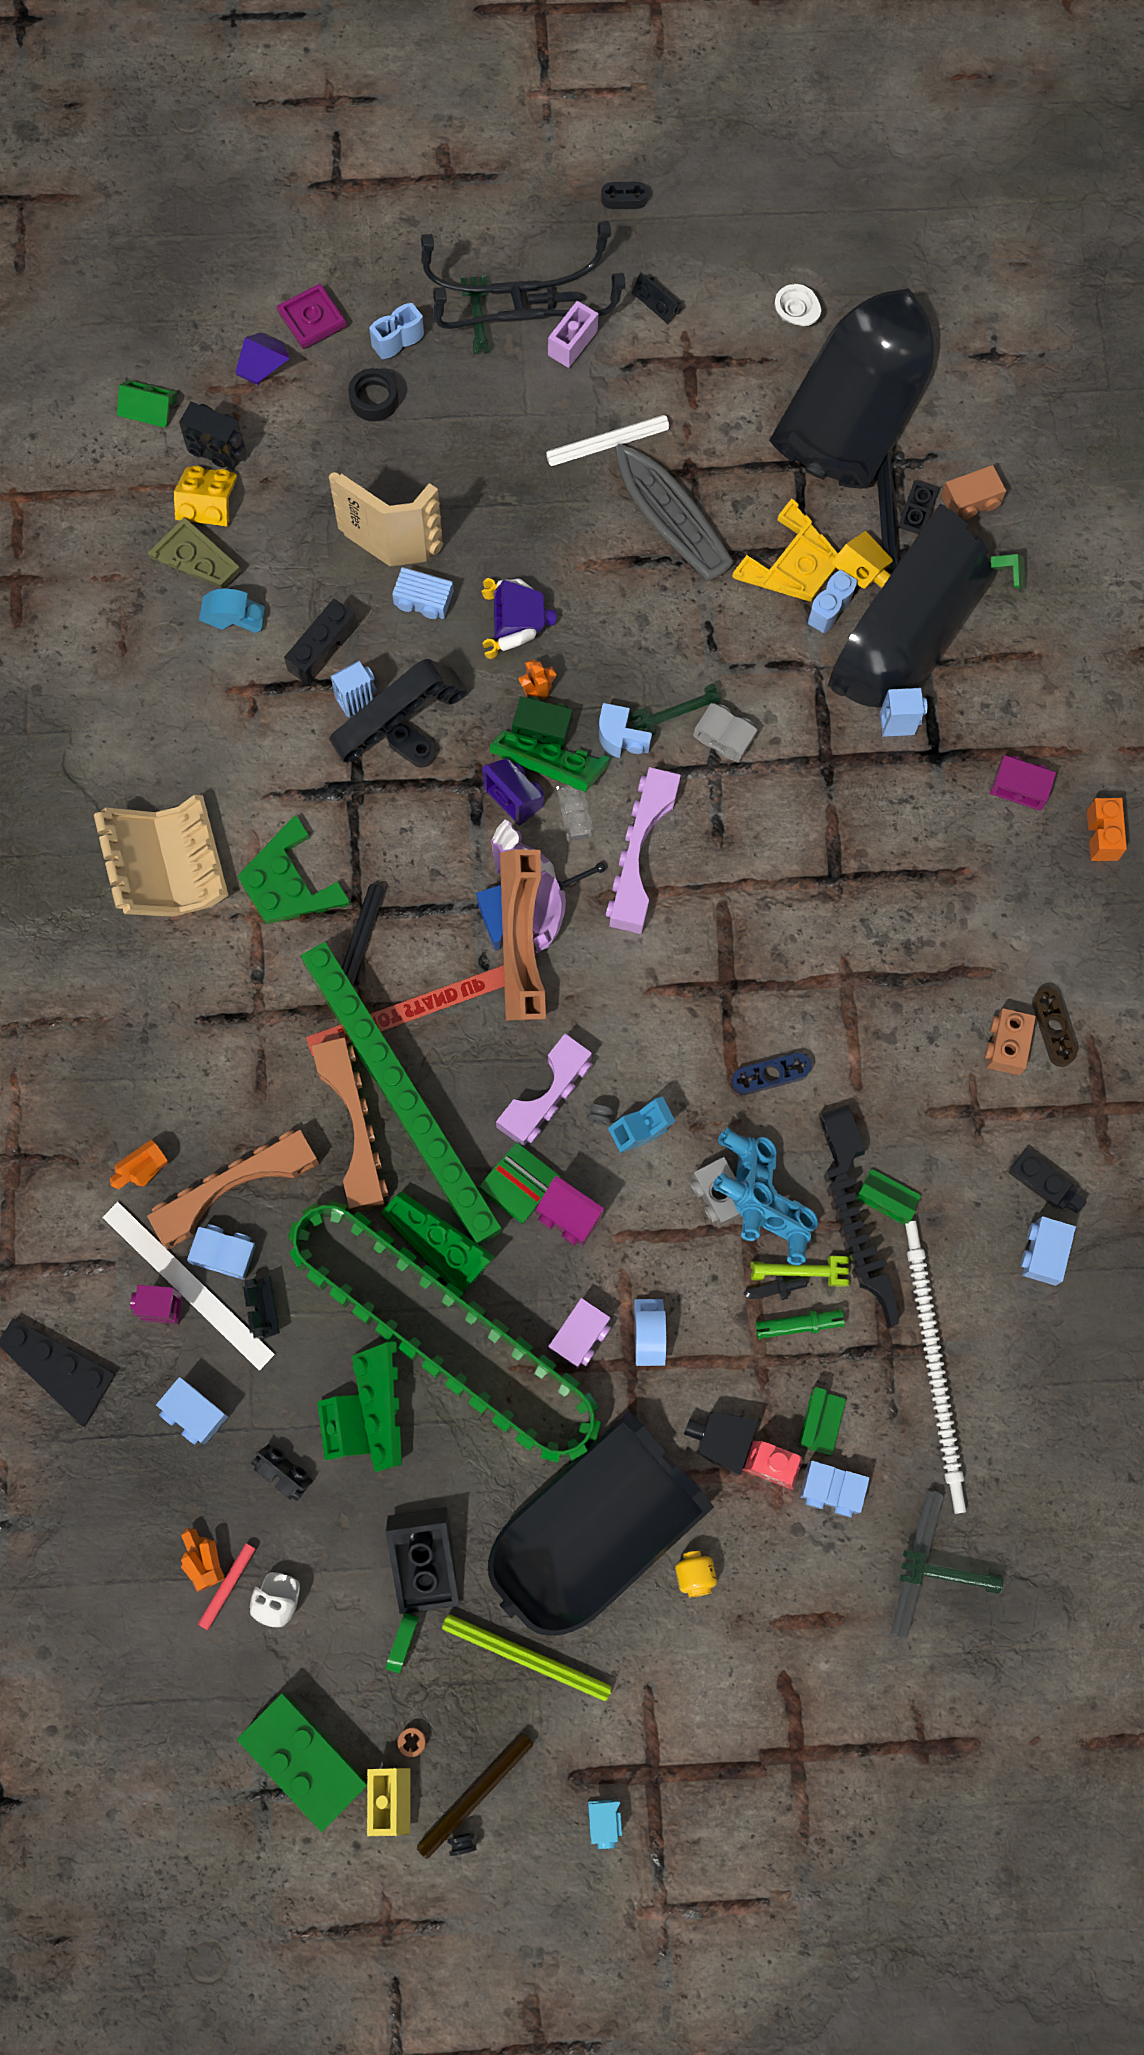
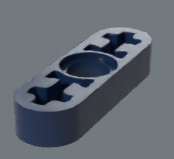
(753, 1087)

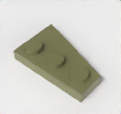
(195, 555)

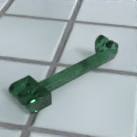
(480, 340)
(648, 722)
(992, 1582)

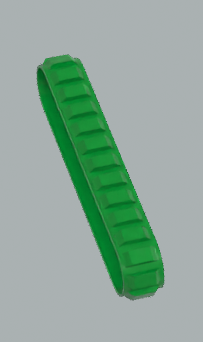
(338, 1211)

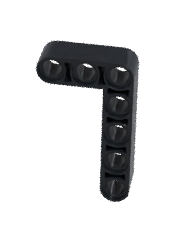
(394, 704)

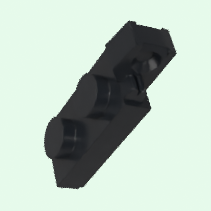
(1046, 1182)

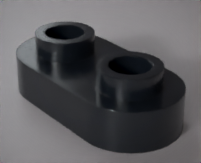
(409, 744)

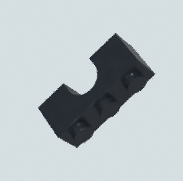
(308, 653)

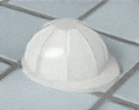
(797, 305)

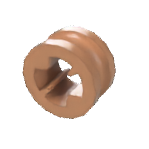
(402, 1741)

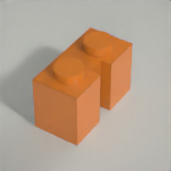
(1107, 820)

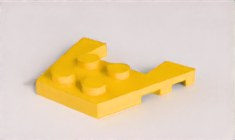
(801, 567)

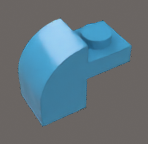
(229, 607)
(642, 1126)

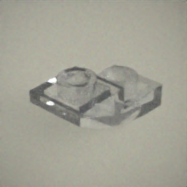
(574, 813)

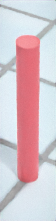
(226, 1586)

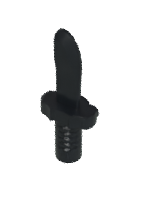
(550, 297)
(780, 1287)

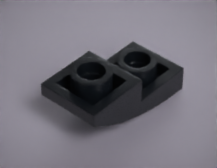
(918, 507)

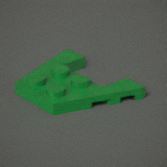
(276, 884)

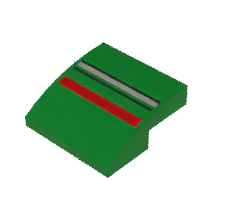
(518, 1183)

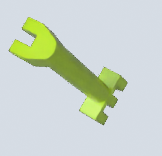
(760, 1269)

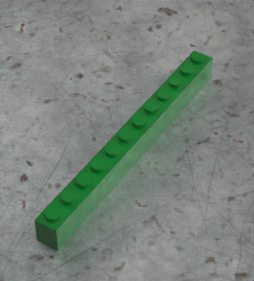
(401, 1095)

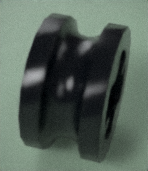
(461, 1844)

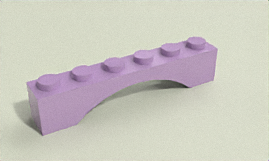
(657, 800)

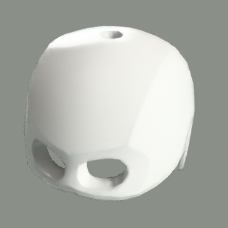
(275, 1600)

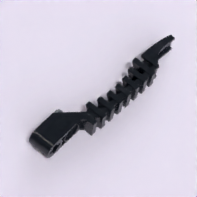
(845, 1145)

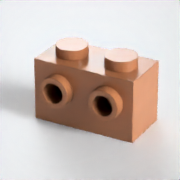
(974, 493)
(1010, 1041)

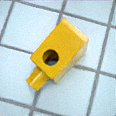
(864, 561)

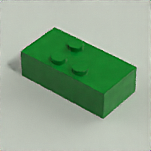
(303, 1761)

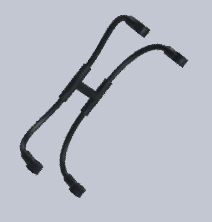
(516, 288)

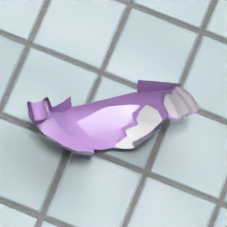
(549, 901)

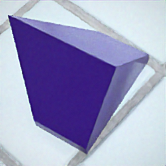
(260, 357)

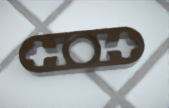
(1041, 1010)

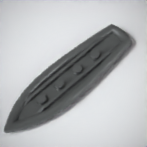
(673, 513)

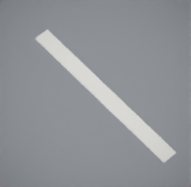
(188, 1286)

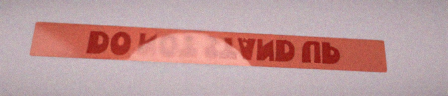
(422, 1004)

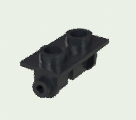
(655, 298)
(264, 1320)
(272, 1462)

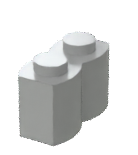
(725, 732)

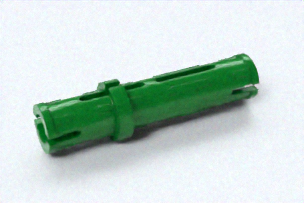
(800, 1324)

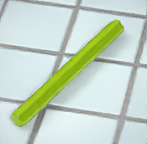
(527, 1657)

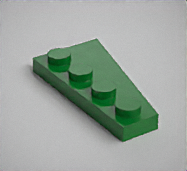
(548, 759)
(440, 1244)
(376, 1394)

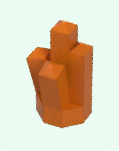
(537, 680)
(139, 1166)
(201, 1560)

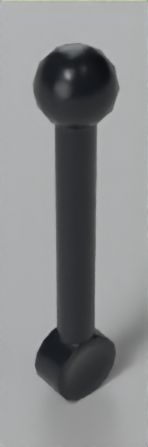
(600, 868)

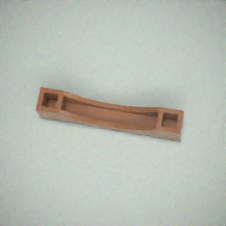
(521, 978)
(361, 1180)
(180, 1218)

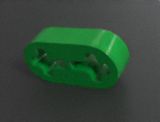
(402, 1643)

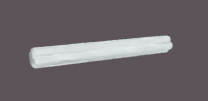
(607, 440)

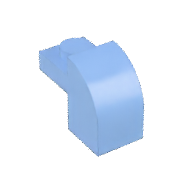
(615, 734)
(650, 1332)

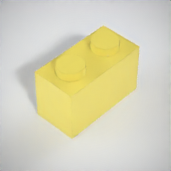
(388, 1802)

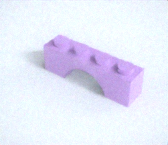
(523, 1118)

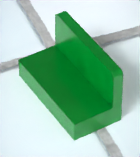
(145, 402)
(1013, 562)
(888, 1197)
(821, 1422)
(342, 1427)

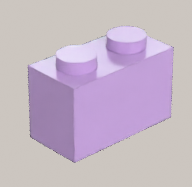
(572, 334)
(579, 1334)

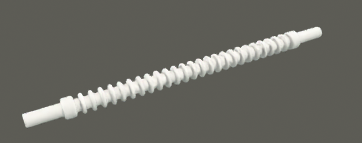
(954, 1476)

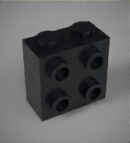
(212, 435)

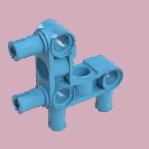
(757, 1198)

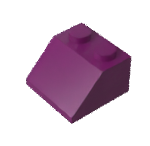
(569, 1212)

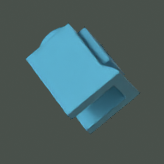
(604, 1823)

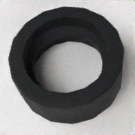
(373, 377)

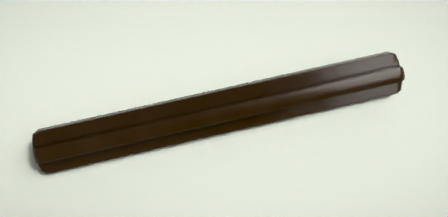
(474, 1796)

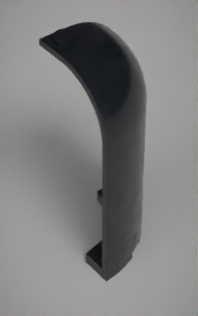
(859, 390)
(915, 613)
(593, 1531)

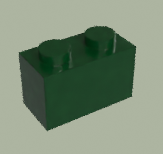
(542, 720)

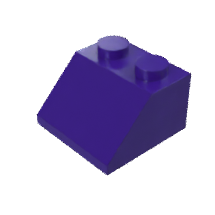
(512, 790)

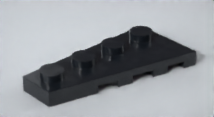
(61, 1372)

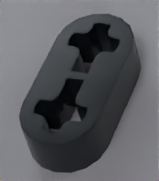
(624, 195)

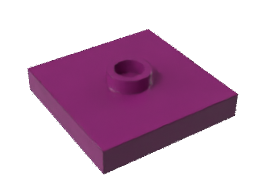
(311, 316)

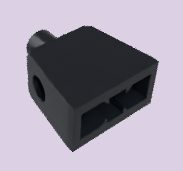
(723, 1439)

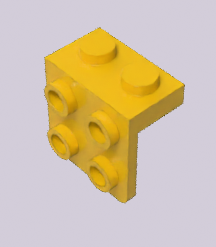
(204, 495)

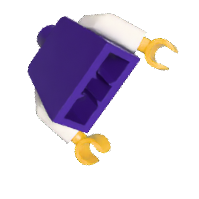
(517, 614)

